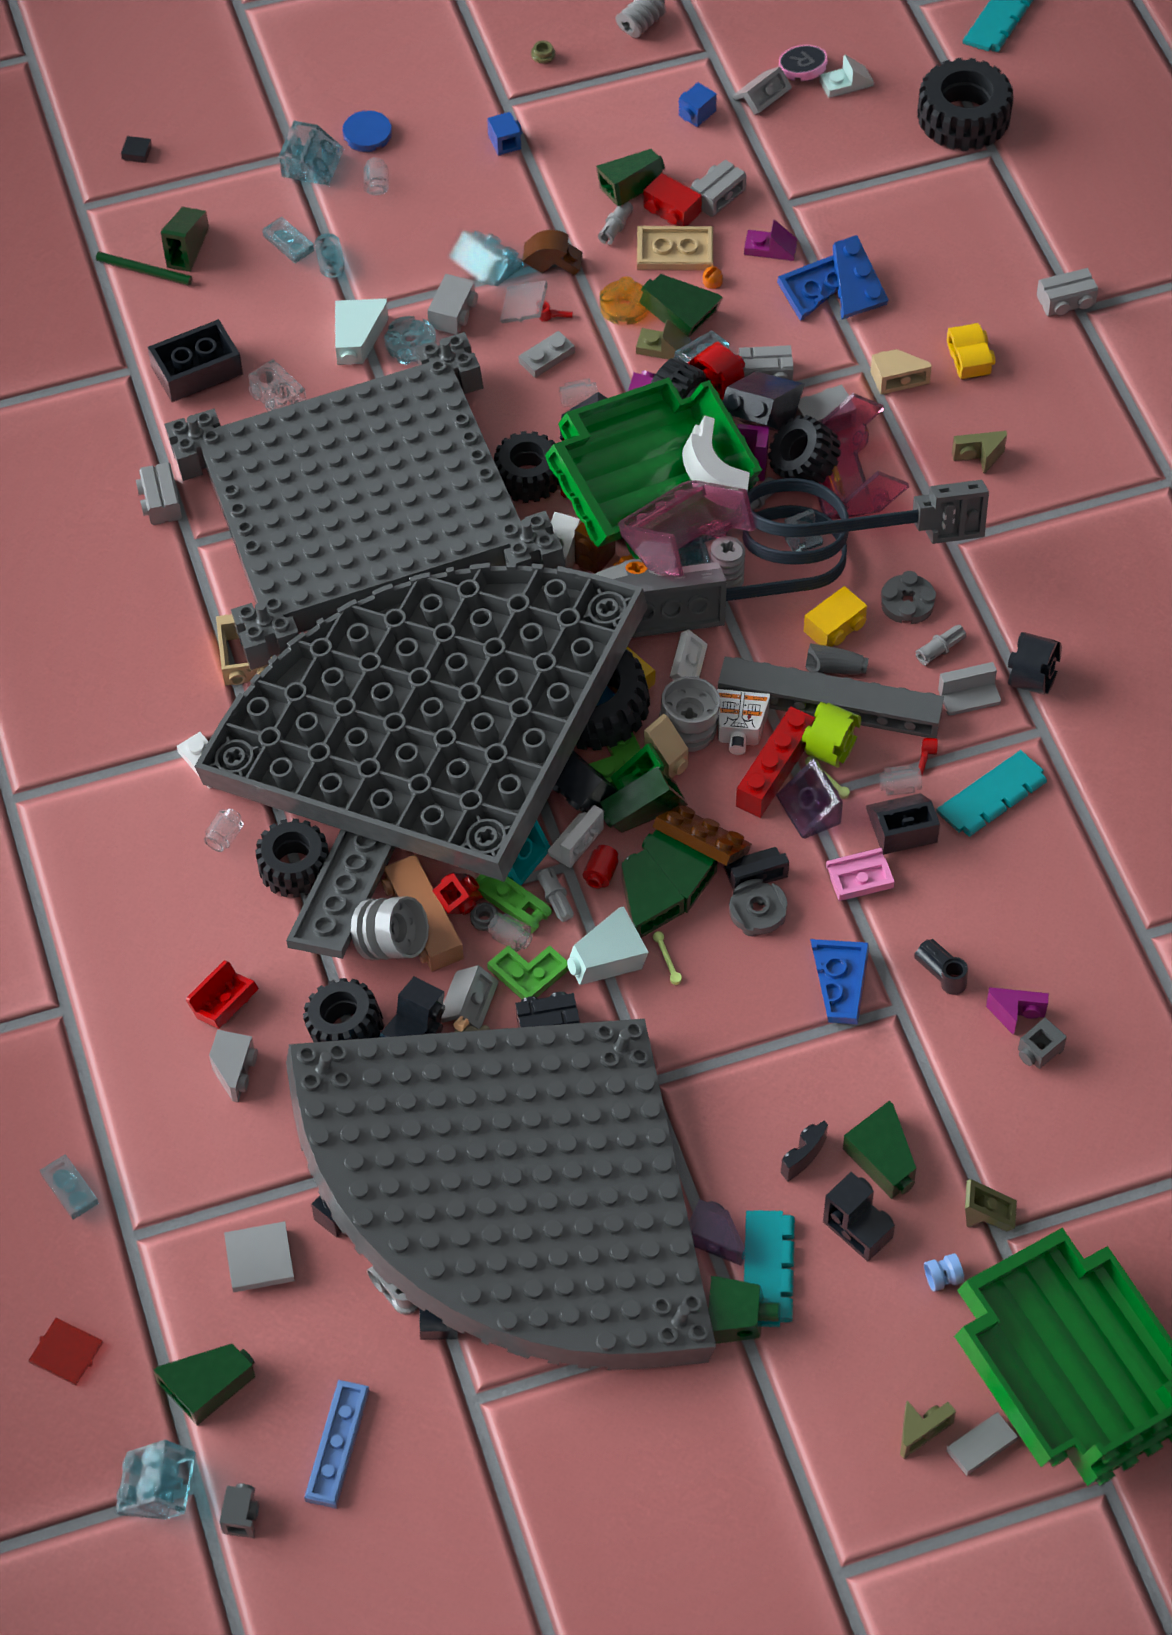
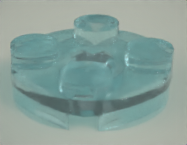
(406, 327)

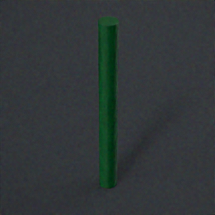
(144, 268)

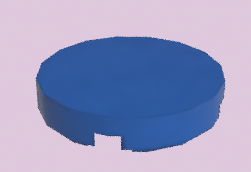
(367, 130)

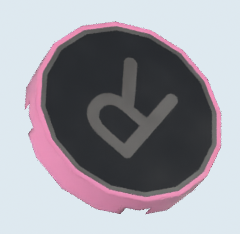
(803, 62)

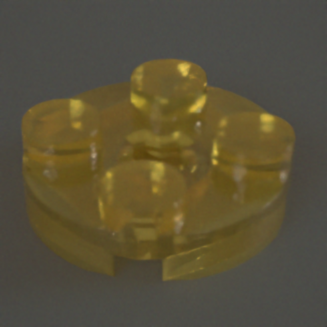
(621, 290)

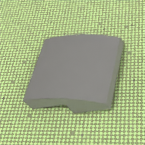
(259, 1256)

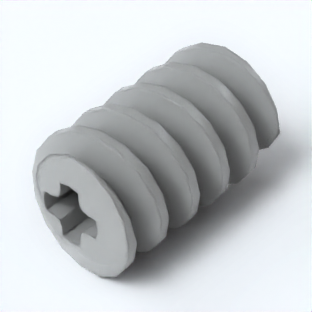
(640, 16)
(731, 558)

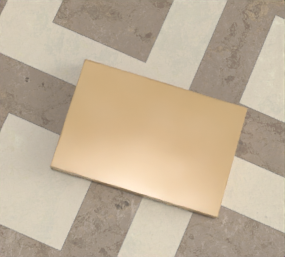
(674, 247)

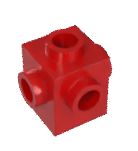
(450, 892)

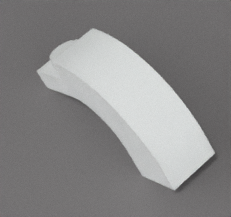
(704, 464)

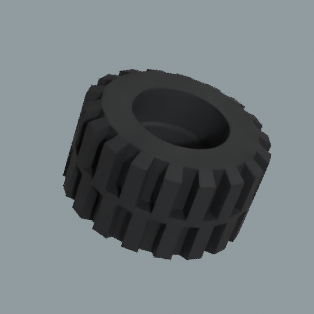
(683, 376)
(804, 450)
(522, 451)
(287, 839)
(339, 1000)

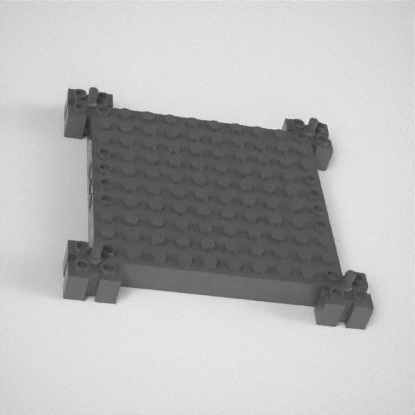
(359, 494)

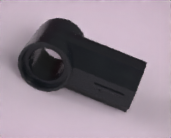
(942, 965)

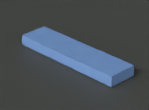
(337, 1444)

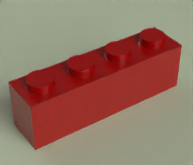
(773, 763)

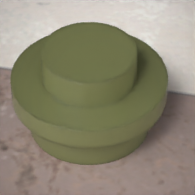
(543, 52)

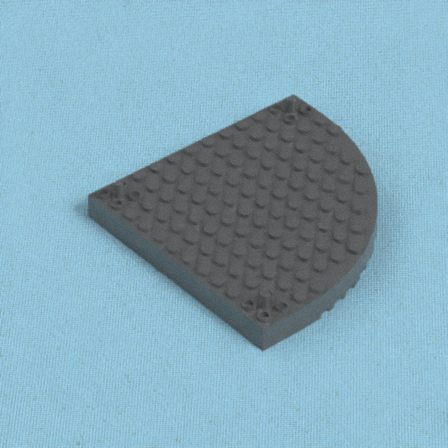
(431, 709)
(512, 1186)

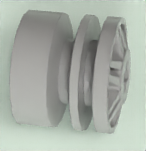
(692, 709)
(389, 928)

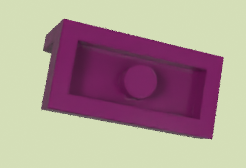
(757, 440)

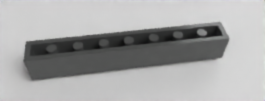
(877, 704)

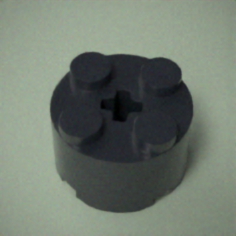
(1034, 663)

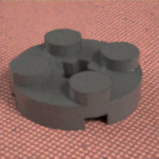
(908, 585)
(753, 921)

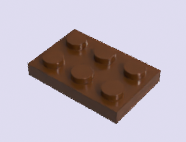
(702, 834)

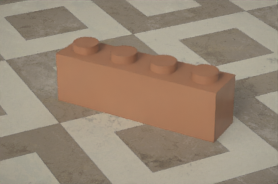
(410, 880)

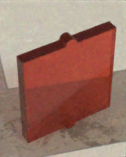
(65, 1351)

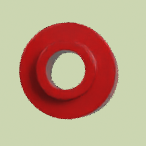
(601, 866)

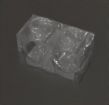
(275, 386)

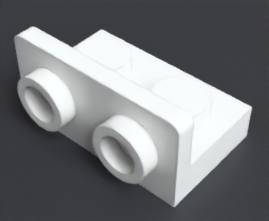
(577, 836)

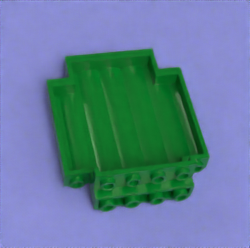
(631, 451)
(1071, 1356)

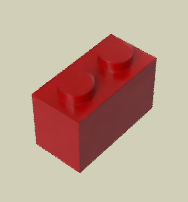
(672, 201)

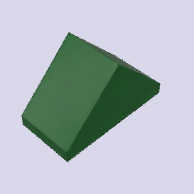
(637, 766)

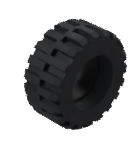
(969, 82)
(623, 712)

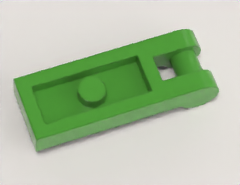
(514, 900)

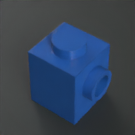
(697, 104)
(504, 133)

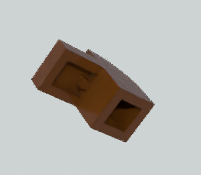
(552, 248)

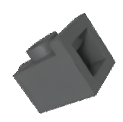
(1044, 1037)
(239, 1511)

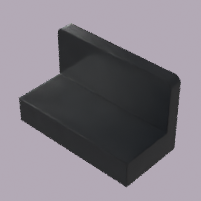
(763, 865)

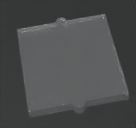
(524, 301)

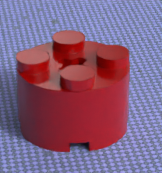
(720, 366)

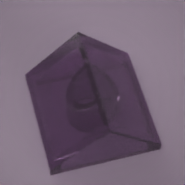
(811, 801)

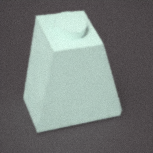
(358, 328)
(608, 950)

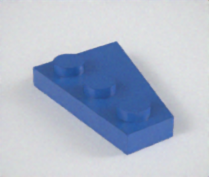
(857, 280)
(809, 286)
(841, 977)

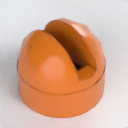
(715, 279)

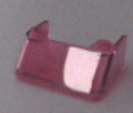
(848, 479)
(680, 517)

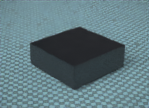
(136, 149)

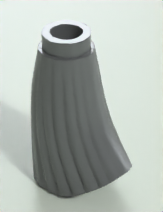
(835, 660)

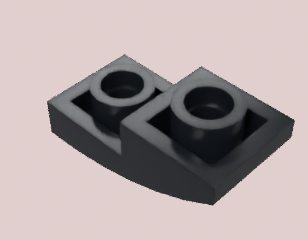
(810, 1144)

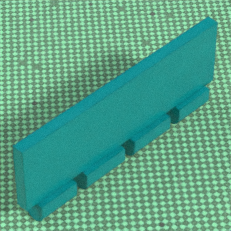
(996, 24)
(986, 796)
(766, 1253)

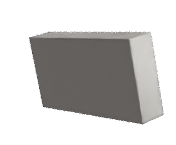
(982, 1443)

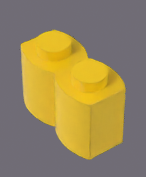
(970, 350)

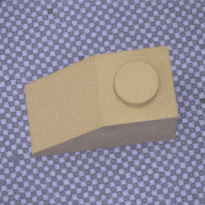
(899, 371)
(668, 745)

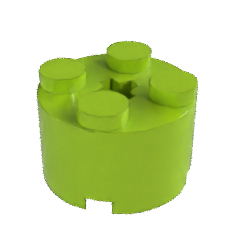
(831, 734)

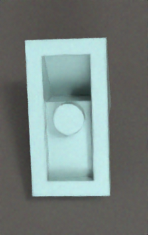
(849, 79)

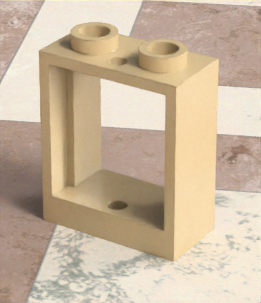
(236, 673)

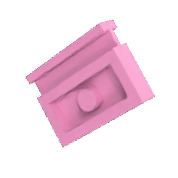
(860, 874)

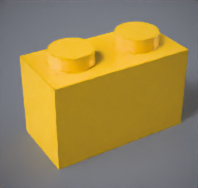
(835, 618)

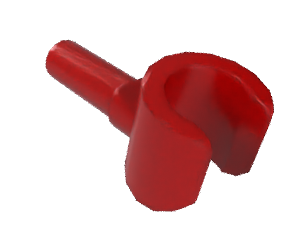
(548, 313)
(929, 746)

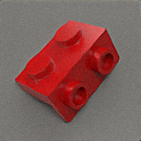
(221, 995)

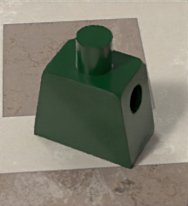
(738, 1310)

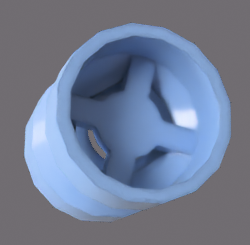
(944, 1272)

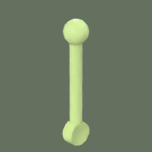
(843, 792)
(675, 977)

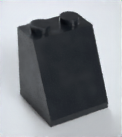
(763, 400)

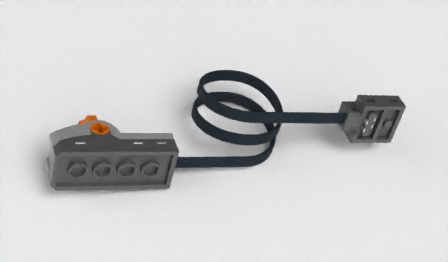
(701, 594)

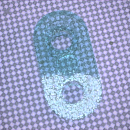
(329, 255)

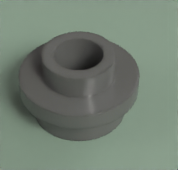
(479, 911)

